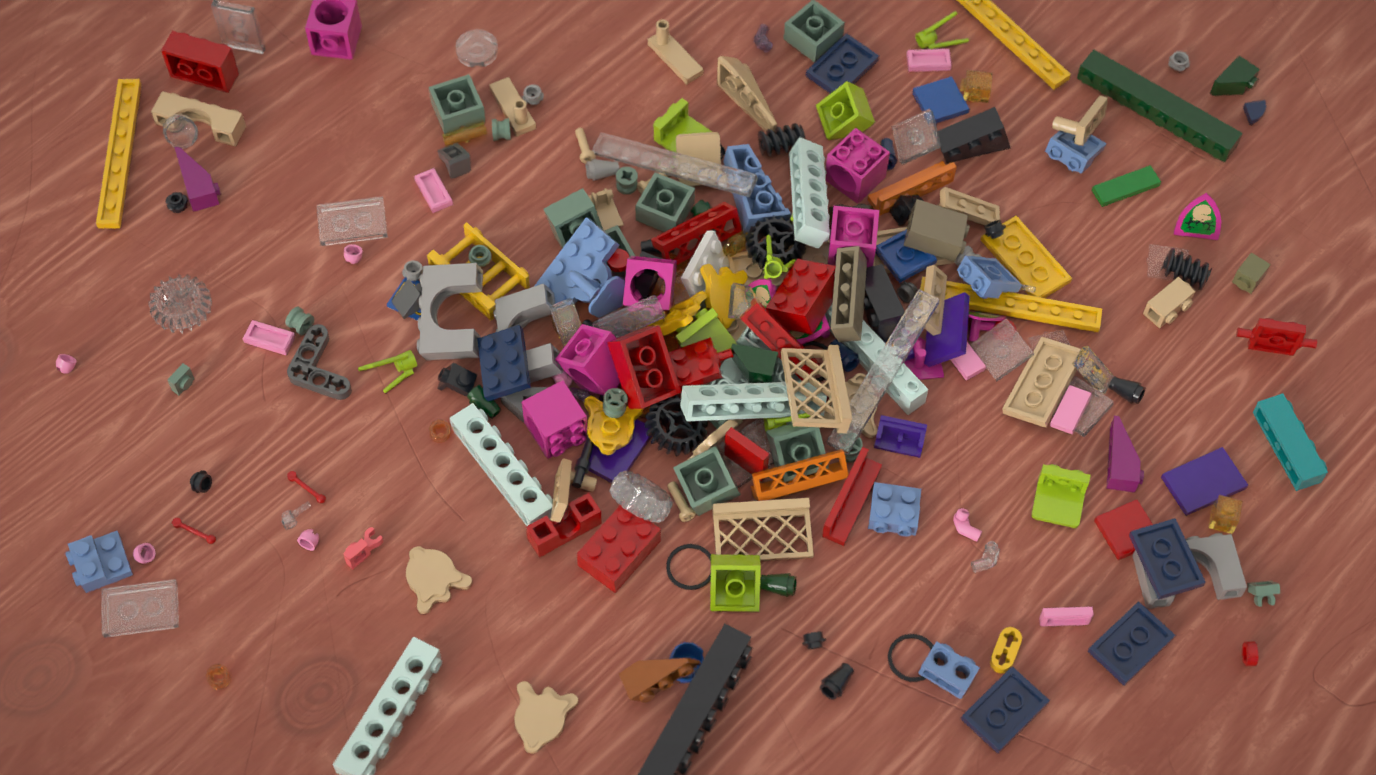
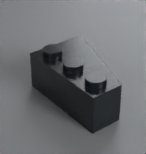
(974, 137)
(881, 302)

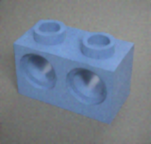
(945, 675)

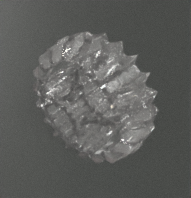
(175, 314)
(641, 496)

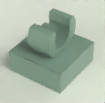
(1263, 589)

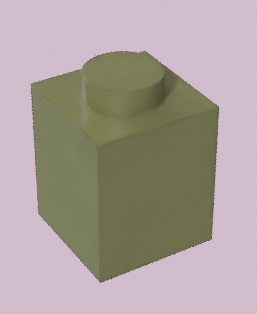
(1251, 273)

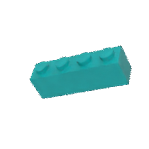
(1290, 442)

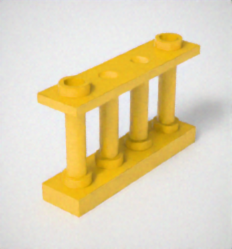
(479, 300)

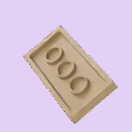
(1042, 382)

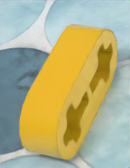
(1001, 648)

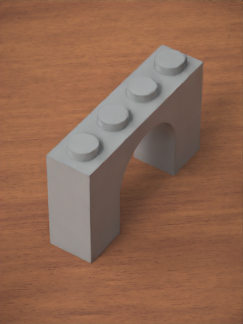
(438, 284)
(522, 309)
(1217, 555)

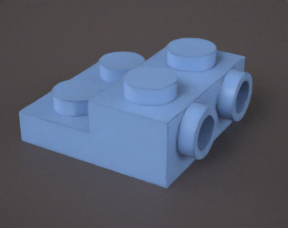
(1076, 157)
(987, 276)
(894, 509)
(98, 561)

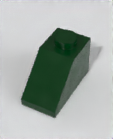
(1236, 78)
(755, 363)

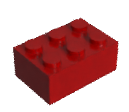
(200, 61)
(804, 296)
(644, 367)
(618, 548)

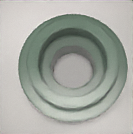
(480, 250)

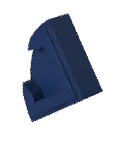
(1254, 110)

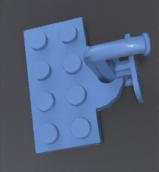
(581, 266)

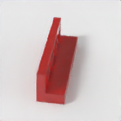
(697, 226)
(773, 332)
(851, 498)

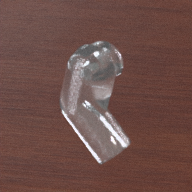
(989, 558)

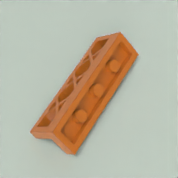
(916, 184)
(779, 488)

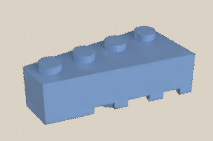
(763, 199)

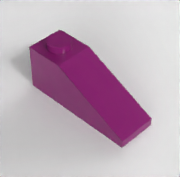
(198, 182)
(1123, 460)

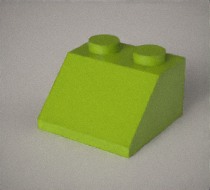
(845, 111)
(735, 583)

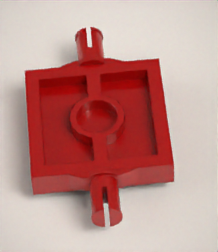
(1276, 337)
(698, 363)

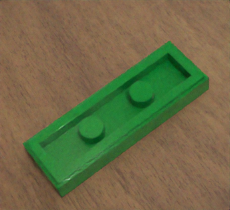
(1126, 186)

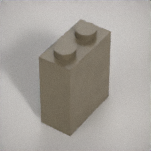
(936, 230)

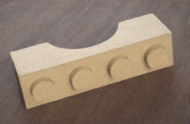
(225, 123)

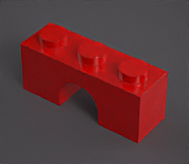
(580, 517)

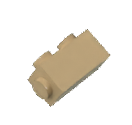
(1169, 302)

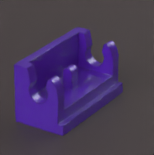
(900, 436)

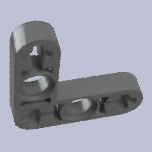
(309, 368)

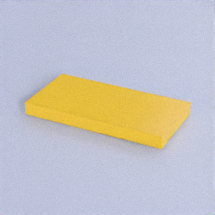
(1027, 259)

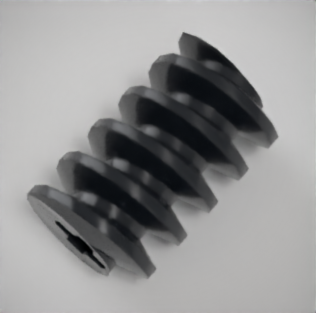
(779, 138)
(1186, 268)

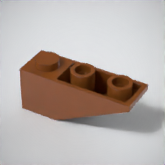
(649, 677)

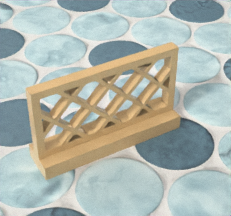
(834, 388)
(764, 510)

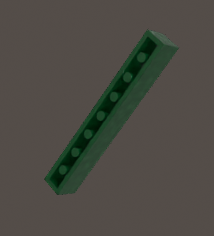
(1159, 105)

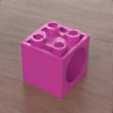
(333, 28)
(856, 165)
(853, 228)
(666, 270)
(589, 360)
(555, 419)

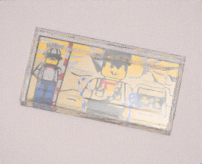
(1093, 369)

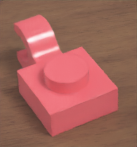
(359, 551)

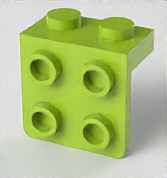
(675, 122)
(704, 327)
(1060, 495)

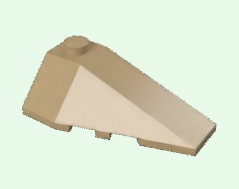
(742, 88)

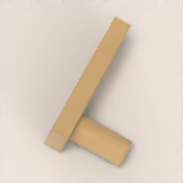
(673, 54)
(512, 106)
(1087, 124)
(976, 209)
(936, 286)
(564, 478)

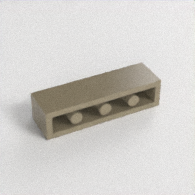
(848, 294)

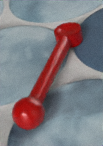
(292, 476)
(177, 523)

